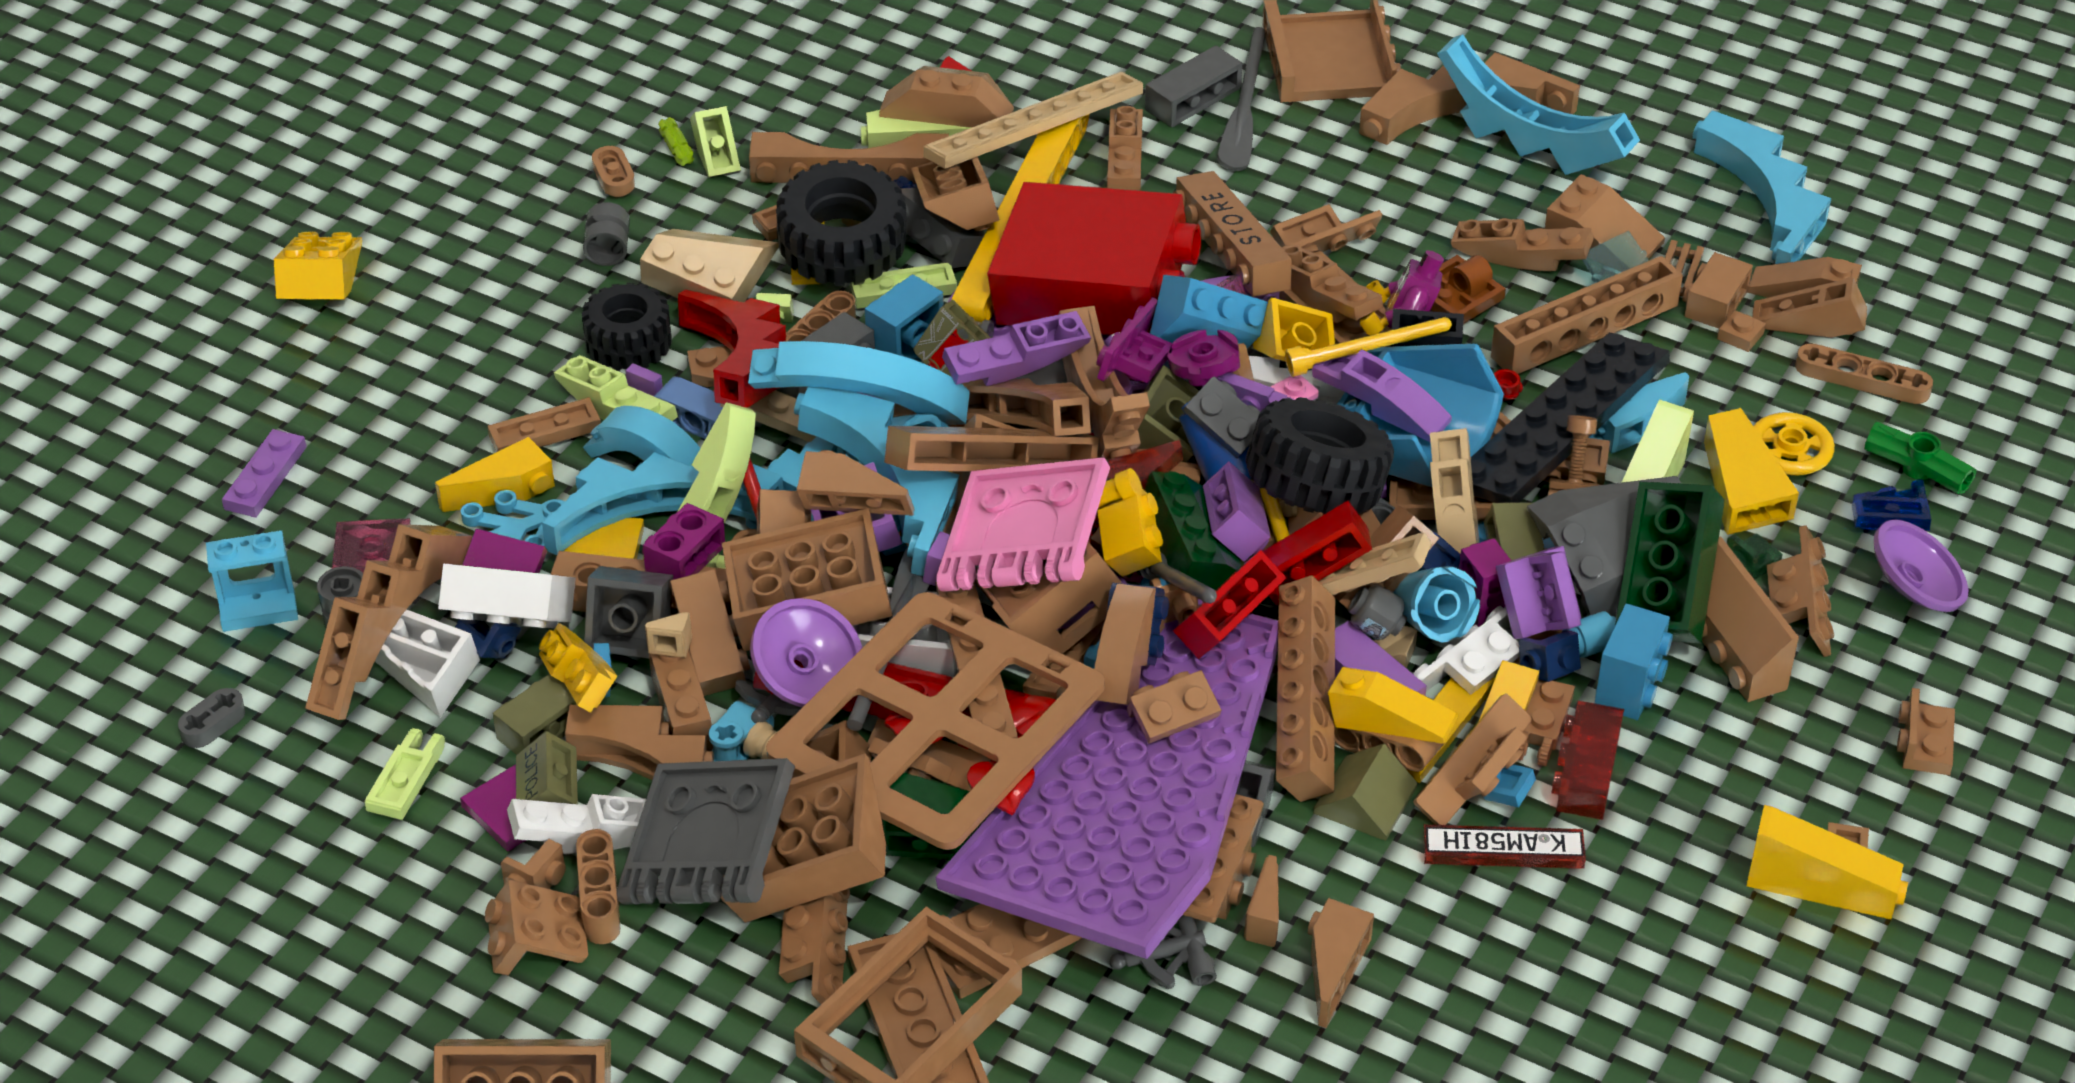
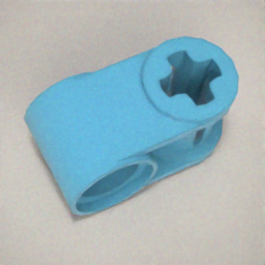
(731, 730)

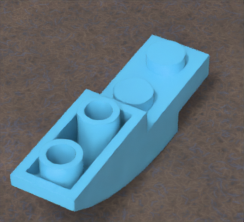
(1631, 420)

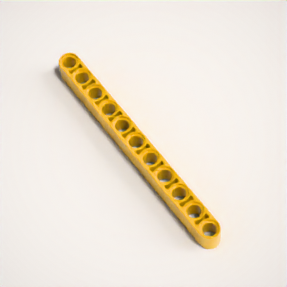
(1043, 164)

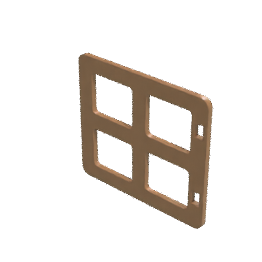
(942, 715)

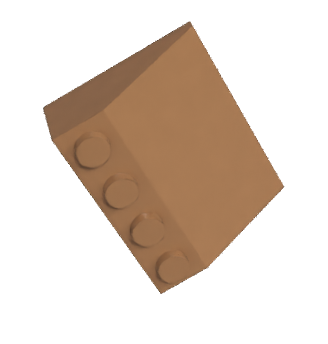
(816, 560)
(823, 840)

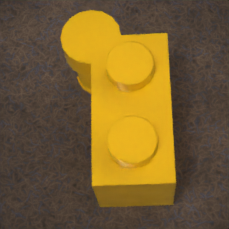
(1128, 524)

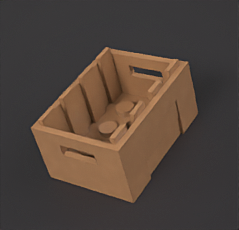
(1044, 607)

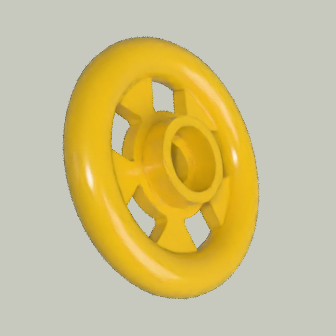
(1793, 442)

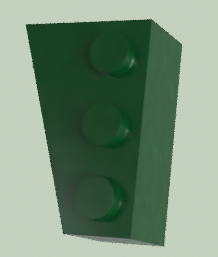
(934, 795)

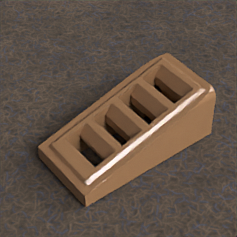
(1263, 910)

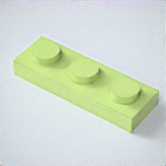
(937, 275)

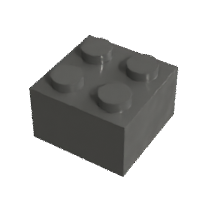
(621, 606)

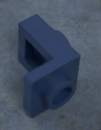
(491, 641)
(1551, 656)

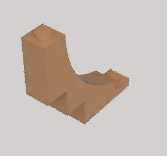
(1414, 99)
(364, 622)

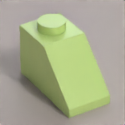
(715, 141)

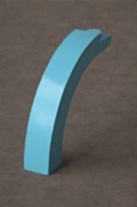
(861, 371)

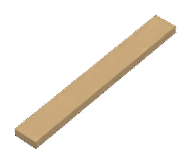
(1032, 120)

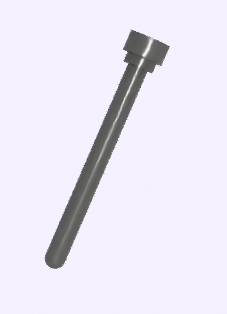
(1180, 580)

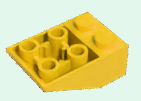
(317, 266)

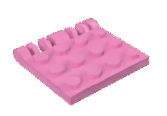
(1020, 518)

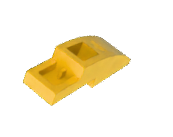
(577, 666)

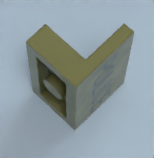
(547, 771)

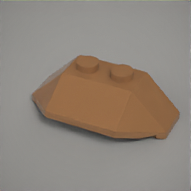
(946, 98)

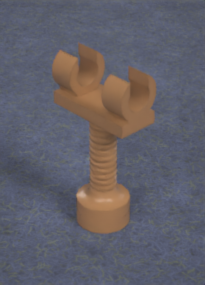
(1581, 428)

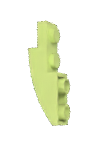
(607, 388)
(723, 461)

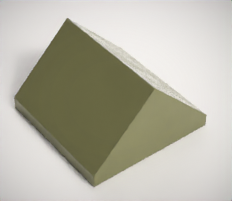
(1368, 792)

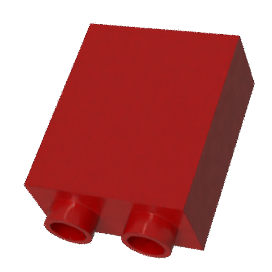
(1088, 250)

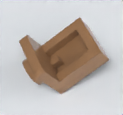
(542, 870)

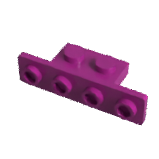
(1135, 349)

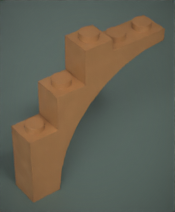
(1048, 407)
(1112, 411)
(631, 738)

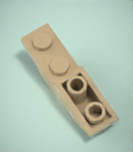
(1453, 488)

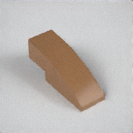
(1125, 641)

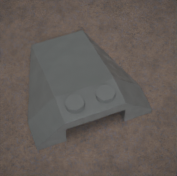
(1595, 534)

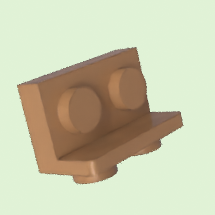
(1927, 735)

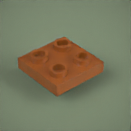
(1467, 287)

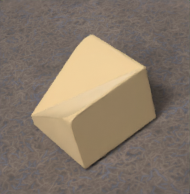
(669, 635)
(1400, 646)

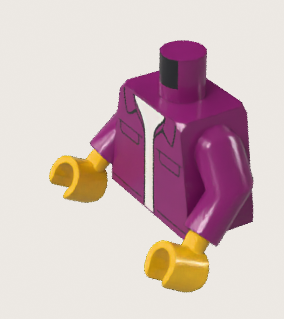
(1413, 291)

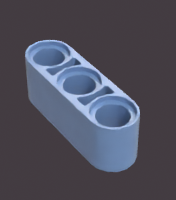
(693, 404)

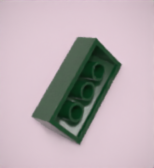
(1673, 554)

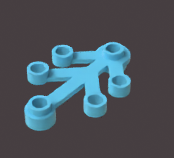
(511, 527)

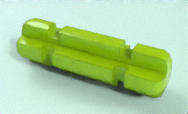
(676, 141)

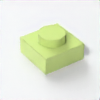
(784, 301)

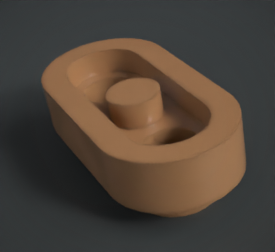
(613, 171)

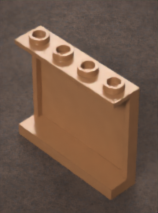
(1329, 53)

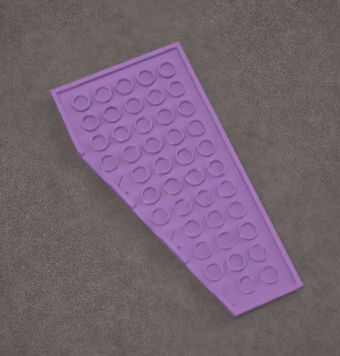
(1123, 827)

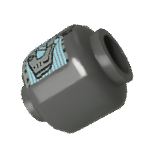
(1377, 612)

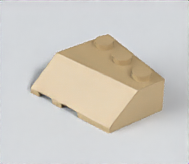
(705, 263)

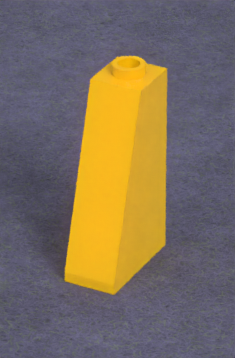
(1746, 474)
(1823, 867)

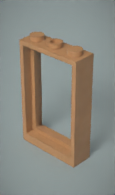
(845, 1066)

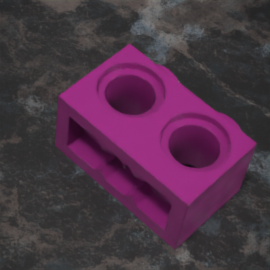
(684, 543)
(1480, 564)

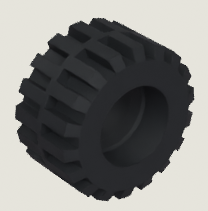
(626, 326)

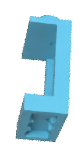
(253, 600)

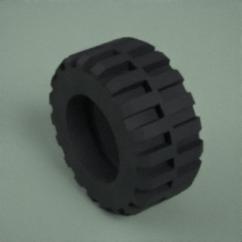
(839, 192)
(1319, 455)

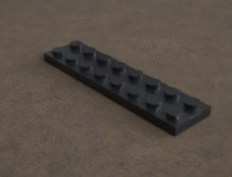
(1538, 436)

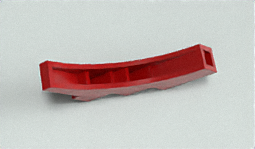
(742, 330)

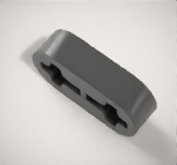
(211, 717)

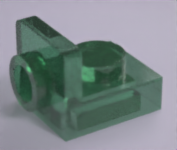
(1754, 553)

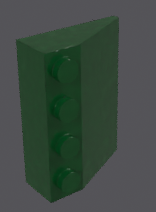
(1188, 532)

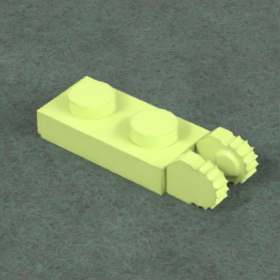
(404, 775)

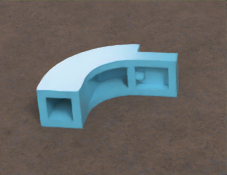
(642, 434)

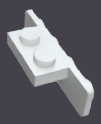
(1476, 656)

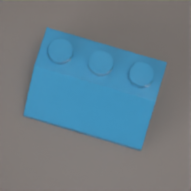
(1194, 305)

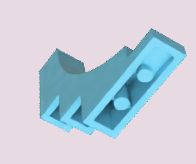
(1755, 158)
(861, 427)

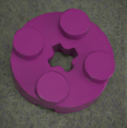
(1204, 356)

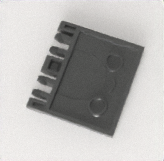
(702, 826)

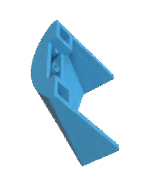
(1457, 380)

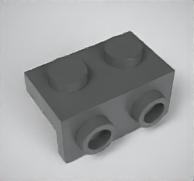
(1224, 415)

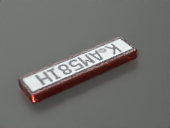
(1504, 846)

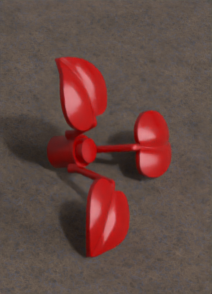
(1025, 713)

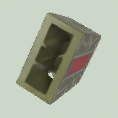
(947, 329)

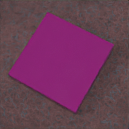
(504, 553)
(489, 807)

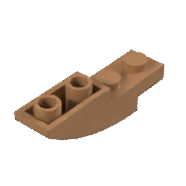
(1125, 148)
(1511, 245)
(1321, 287)

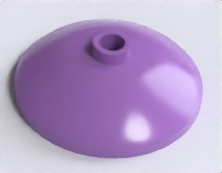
(1919, 566)
(805, 633)

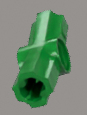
(1920, 457)

